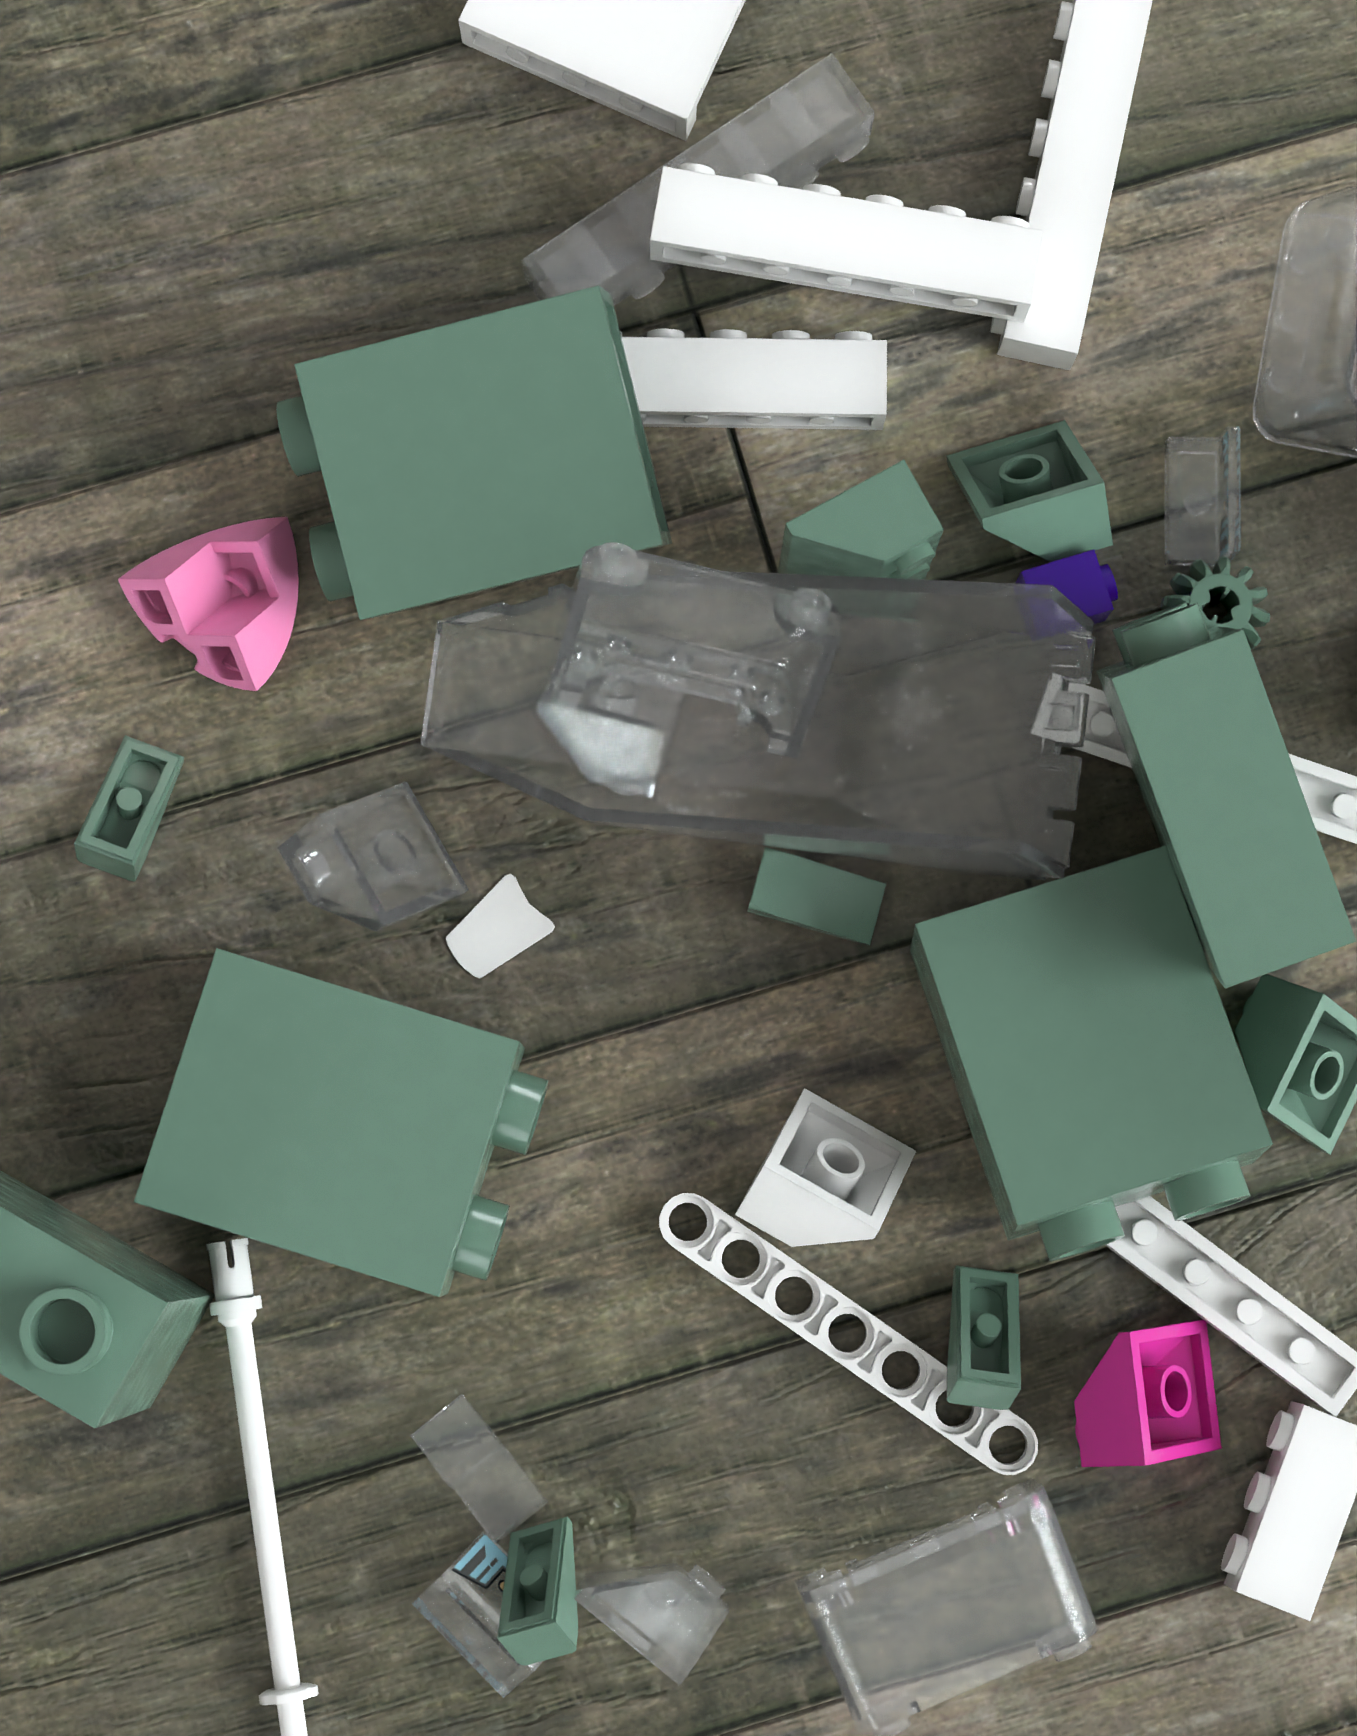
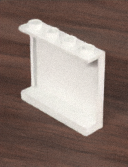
(622, 53)

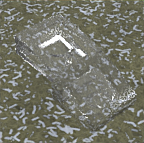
(479, 1468)

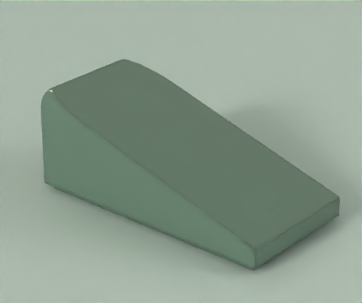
(128, 809)
(816, 896)
(984, 1339)
(539, 1594)

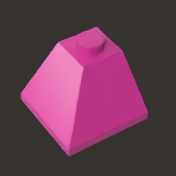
(1149, 1399)

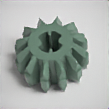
(1223, 589)

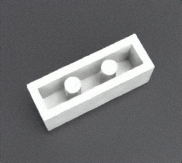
(1295, 1511)

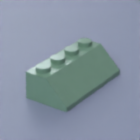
(866, 531)

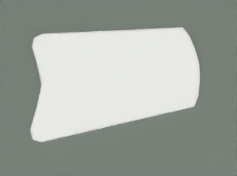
(497, 929)

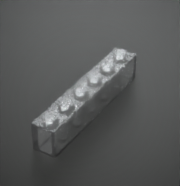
(780, 137)

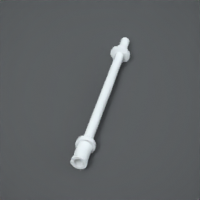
(236, 1311)

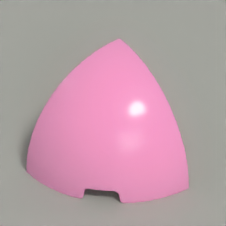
(223, 598)

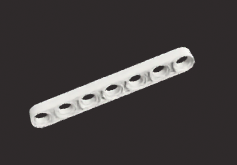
(814, 1326)

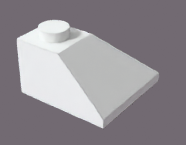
(825, 1177)

